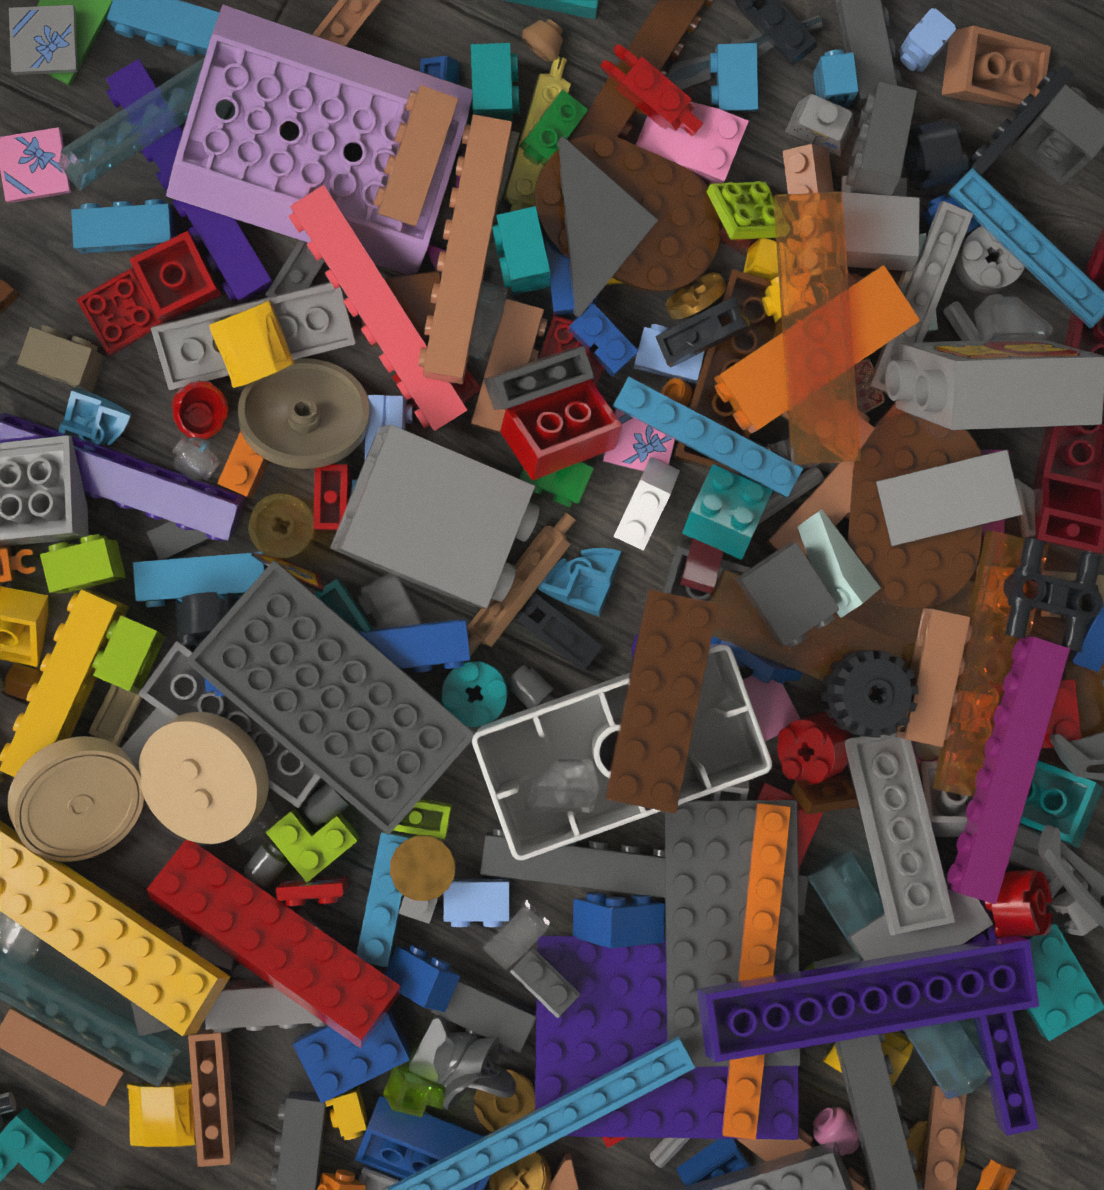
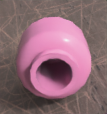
(837, 1126)

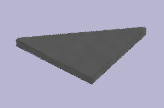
(600, 224)

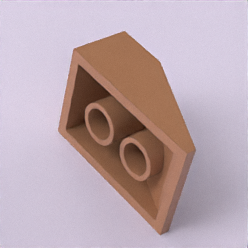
(993, 67)

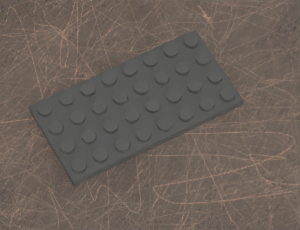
(331, 697)
(705, 910)

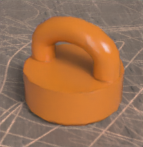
(678, 391)

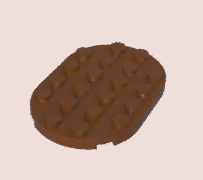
(687, 224)
(924, 569)

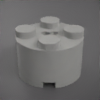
(977, 272)

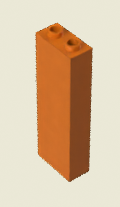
(759, 380)

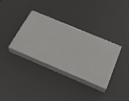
(949, 498)
(875, 941)

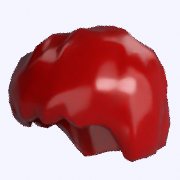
(199, 409)

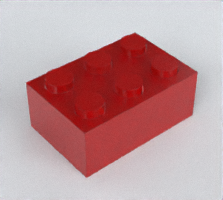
(560, 429)

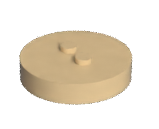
(203, 777)
(75, 799)

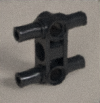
(1052, 594)

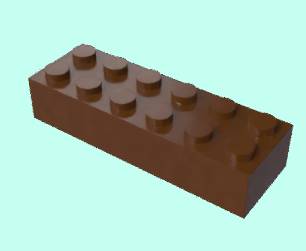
(726, 354)
(661, 701)

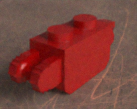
(652, 92)

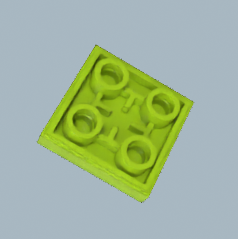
(744, 209)

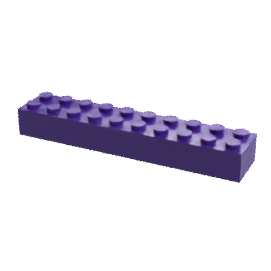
(867, 998)

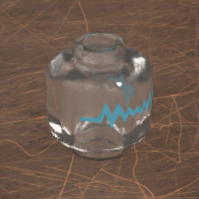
(196, 458)

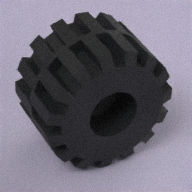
(850, 691)

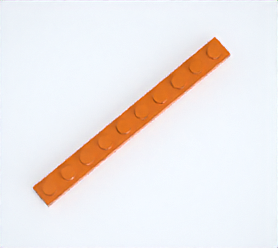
(757, 957)

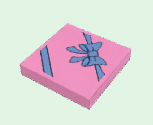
(32, 165)
(638, 443)

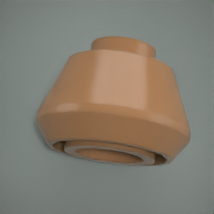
(543, 39)

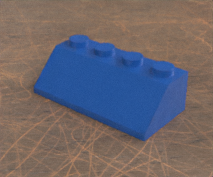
(410, 1143)

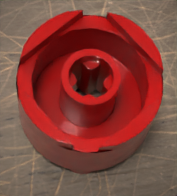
(812, 748)
(1022, 905)

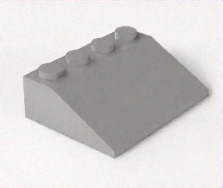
(41, 492)

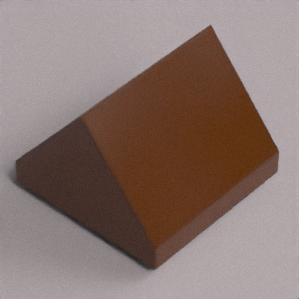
(20, 680)

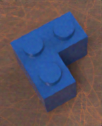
(618, 921)

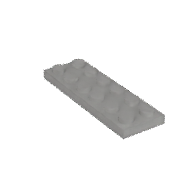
(310, 318)
(899, 833)

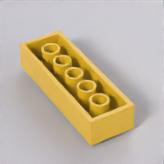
(65, 678)

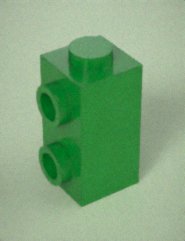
(556, 121)

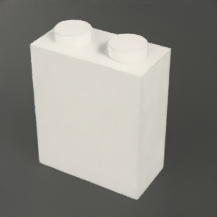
(647, 503)

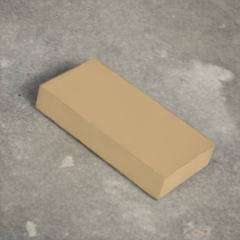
(115, 715)

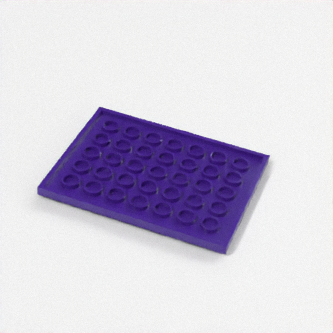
(621, 1019)

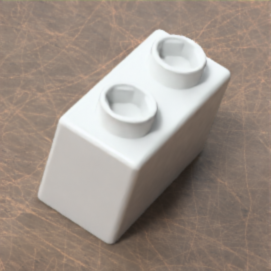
(585, 725)

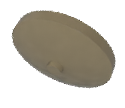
(304, 414)

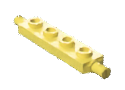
(524, 173)

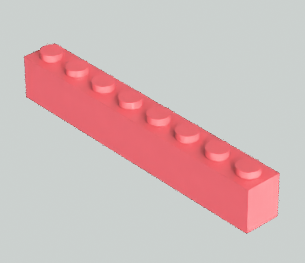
(375, 304)

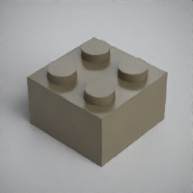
(63, 360)

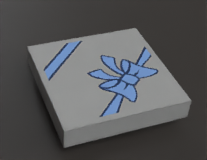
(43, 39)

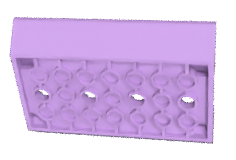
(335, 100)

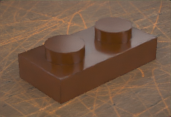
(827, 795)

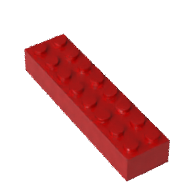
(274, 942)

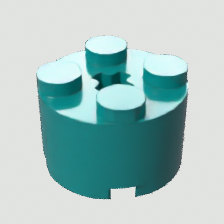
(457, 698)

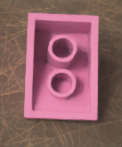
(707, 152)

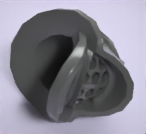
(458, 1061)

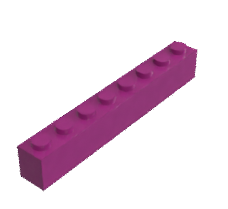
(1007, 768)

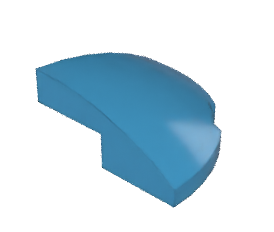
(93, 418)
(584, 580)

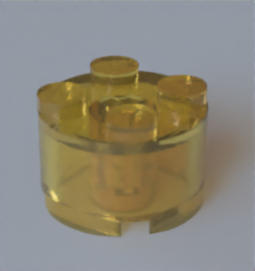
(266, 519)

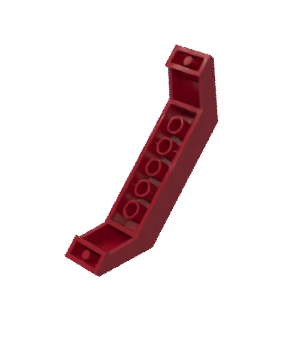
(1072, 457)

